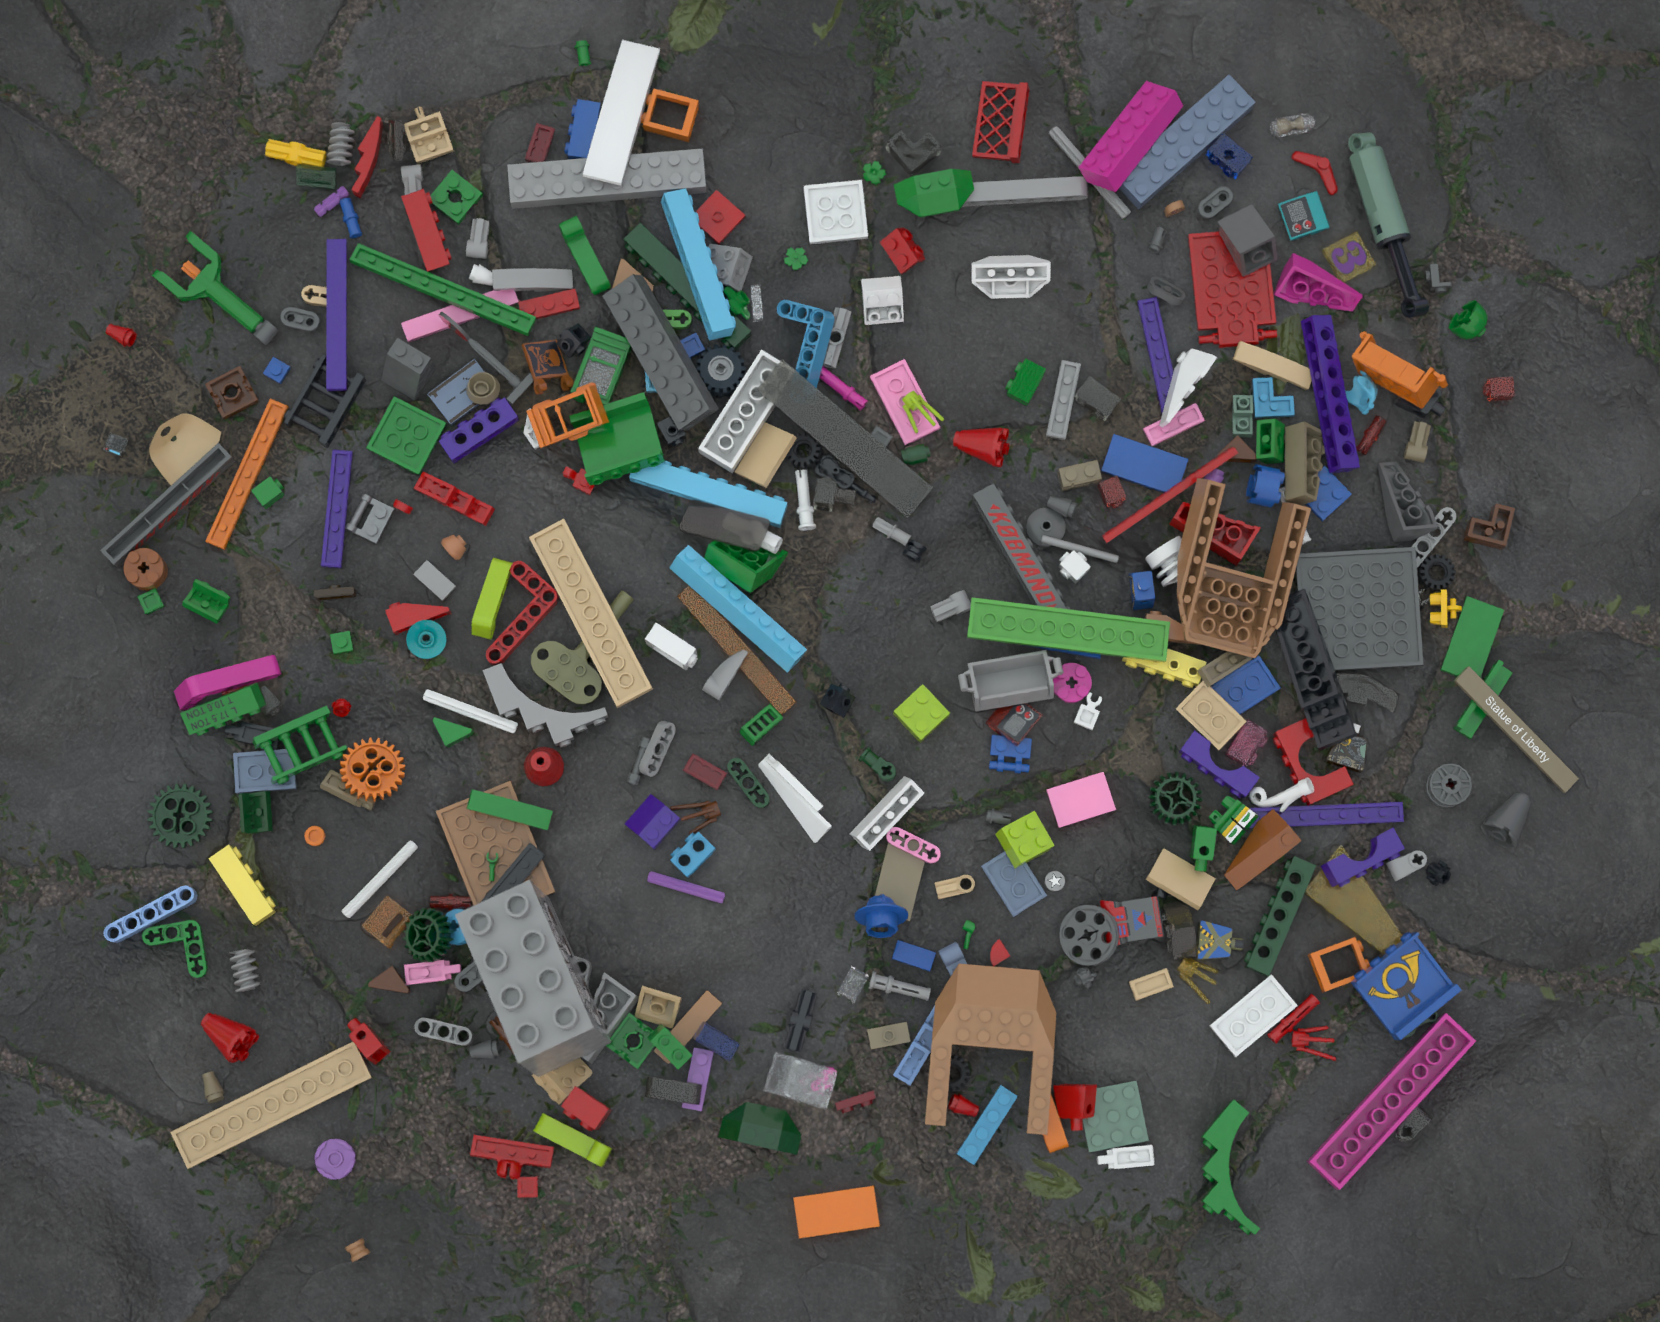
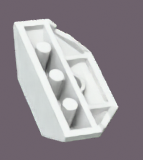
(1010, 275)

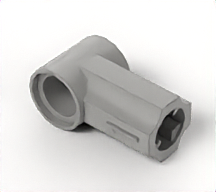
(412, 178)
(477, 244)
(955, 605)

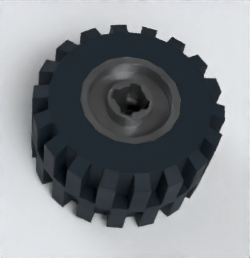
(721, 370)

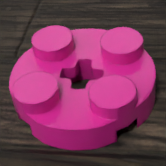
(1080, 690)

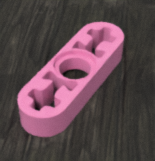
(902, 833)

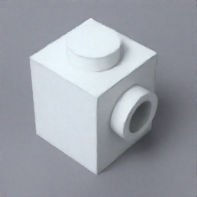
(1073, 566)

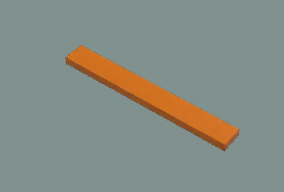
(247, 474)

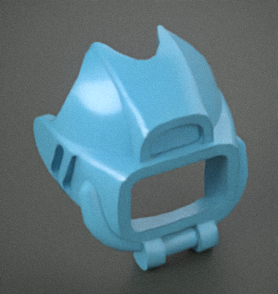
(1362, 390)

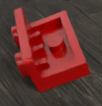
(902, 249)

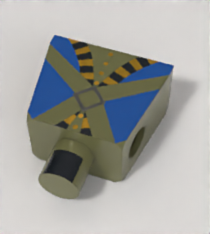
(1215, 941)

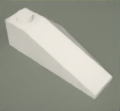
(1189, 370)

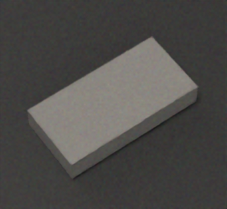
(434, 580)

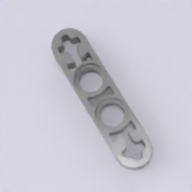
(1430, 540)

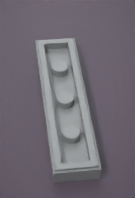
(1063, 400)

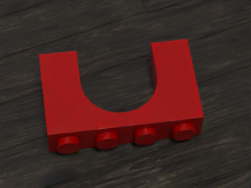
(1289, 741)

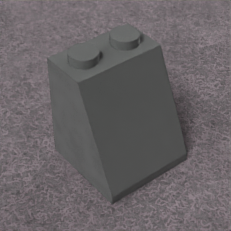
(1248, 240)
(407, 369)

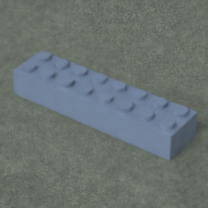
(1187, 140)

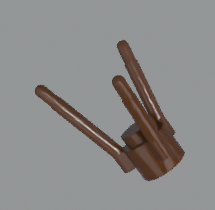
(709, 810)

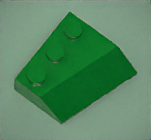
(744, 566)

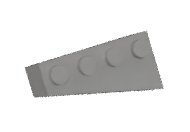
(613, 1005)

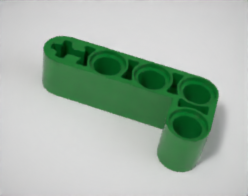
(584, 255)

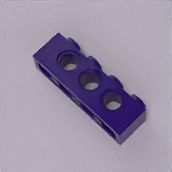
(475, 440)

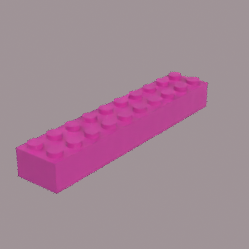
(1391, 1101)

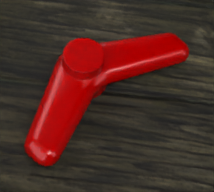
(1321, 165)

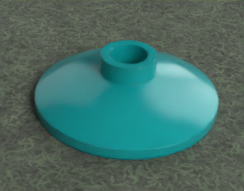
(431, 647)

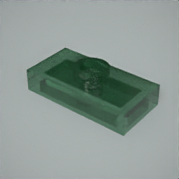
(316, 176)

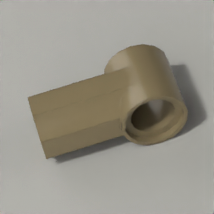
(1416, 446)

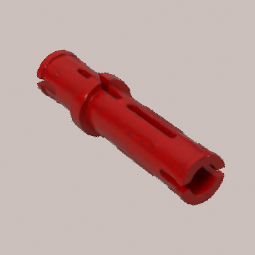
(1286, 1025)

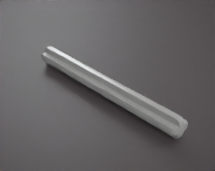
(1077, 158)

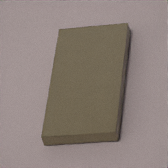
(901, 874)

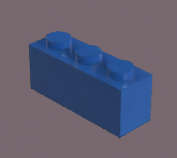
(583, 128)

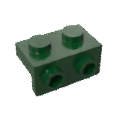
(255, 812)

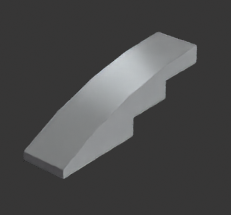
(532, 279)

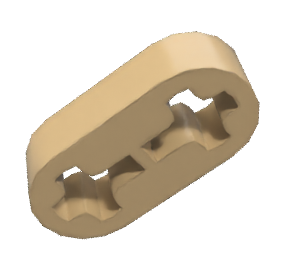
(317, 290)

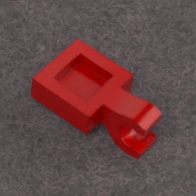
(579, 480)

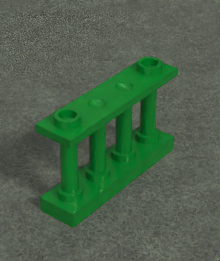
(283, 734)

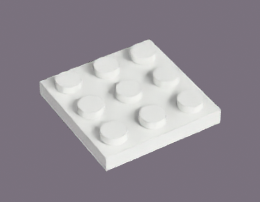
(835, 212)

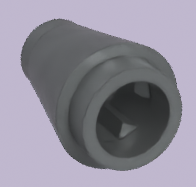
(1063, 506)
(486, 1049)

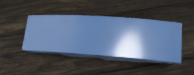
(917, 1052)

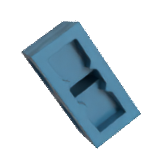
(696, 858)

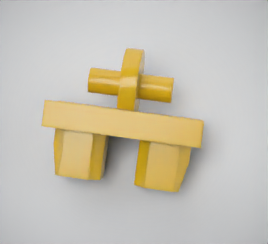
(1440, 618)

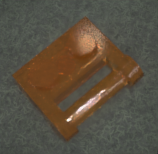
(383, 917)

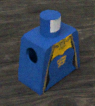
(1142, 590)

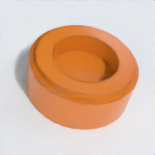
(315, 836)

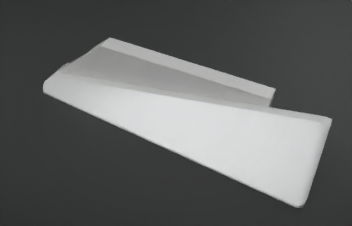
(797, 798)

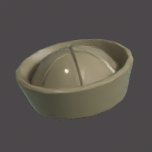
(483, 388)

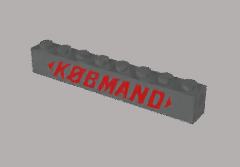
(168, 505)
(1017, 548)

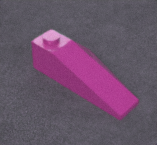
(1311, 284)

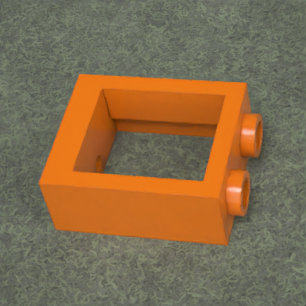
(686, 131)
(1319, 969)

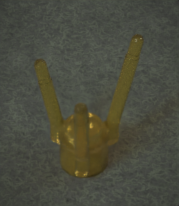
(1188, 968)

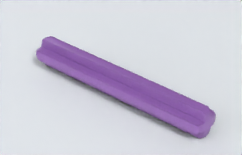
(686, 887)

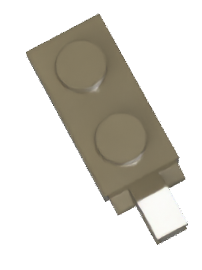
(333, 784)

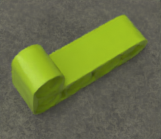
(490, 599)
(572, 1140)

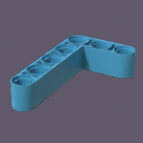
(810, 345)

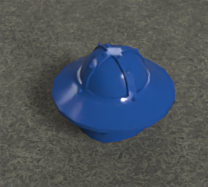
(881, 913)

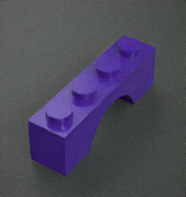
(1198, 751)
(1382, 847)

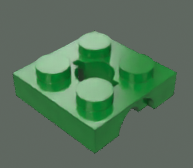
(455, 184)
(619, 1045)

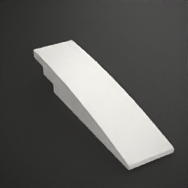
(621, 112)

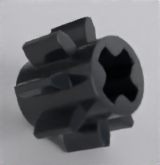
(1438, 873)

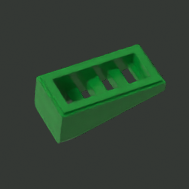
(745, 732)

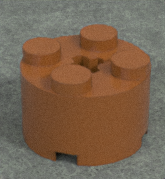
(152, 578)

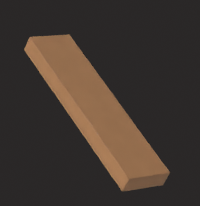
(689, 1024)

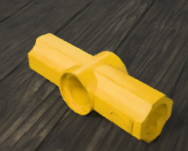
(295, 153)

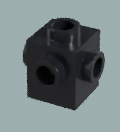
(573, 340)
(837, 700)

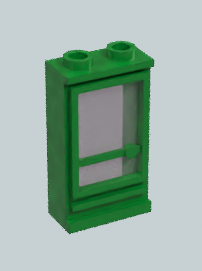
(603, 364)

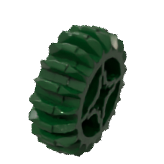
(1183, 801)
(433, 935)

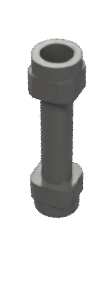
(634, 778)

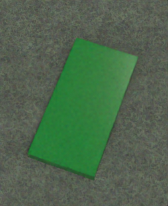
(1472, 637)

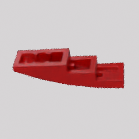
(369, 150)
(454, 498)

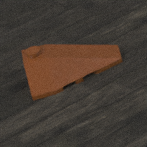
(1265, 845)

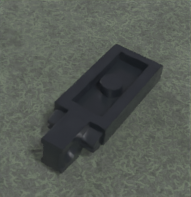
(245, 732)

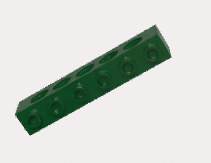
(1304, 871)

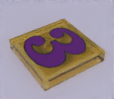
(1349, 257)

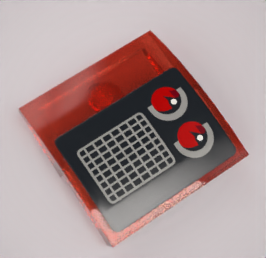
(1014, 721)

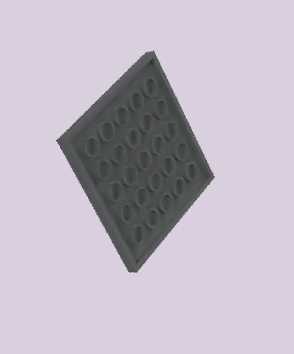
(1365, 606)

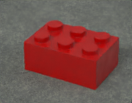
(586, 1108)

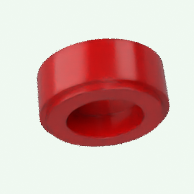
(402, 506)

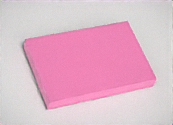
(1081, 800)

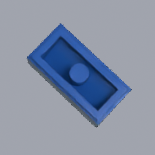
(913, 955)

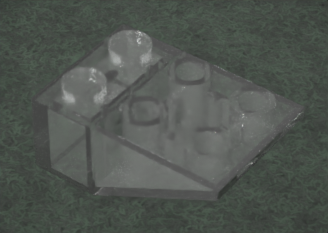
(800, 1081)

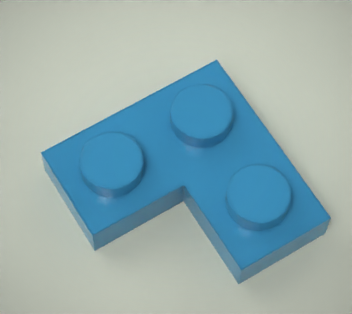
(1266, 404)

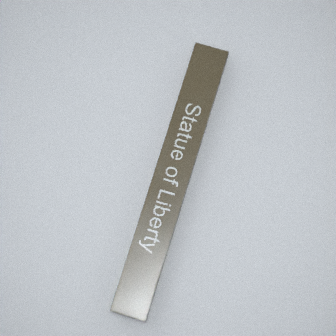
(1516, 729)

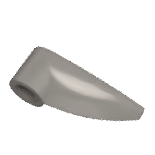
(723, 675)

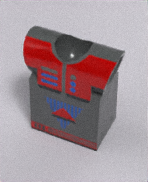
(1135, 919)

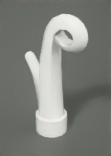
(1286, 797)

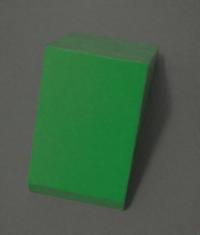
(451, 732)

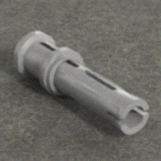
(889, 984)

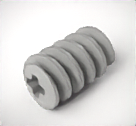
(339, 144)
(245, 969)

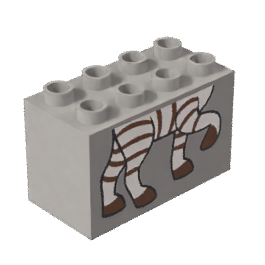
(533, 979)

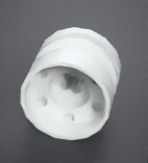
(1166, 558)

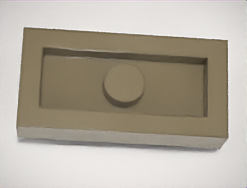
(888, 1035)

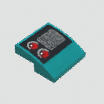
(1304, 215)

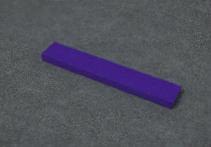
(1156, 347)
(336, 509)

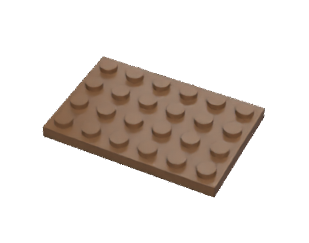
(476, 834)

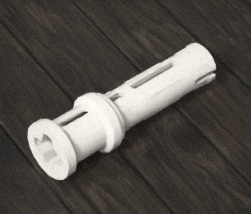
(805, 509)

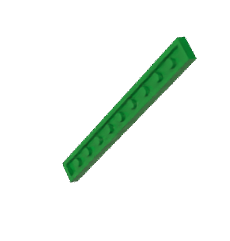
(443, 289)

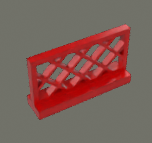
(1017, 126)

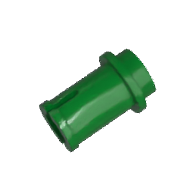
(583, 52)

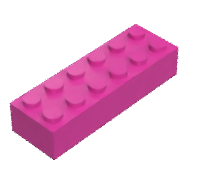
(1130, 136)

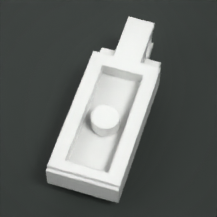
(1128, 1157)

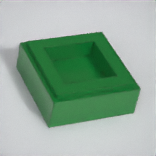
(151, 601)

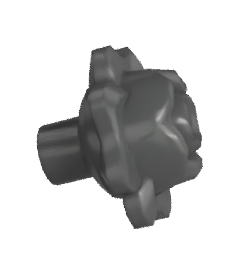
(1084, 976)

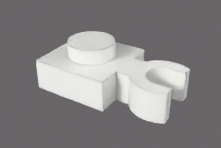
(1088, 714)

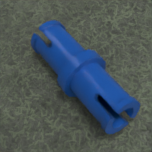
(350, 218)

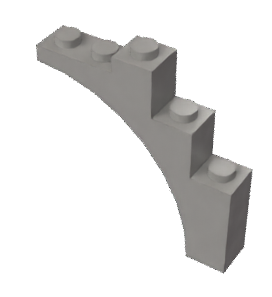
(560, 724)

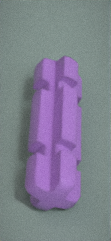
(331, 201)

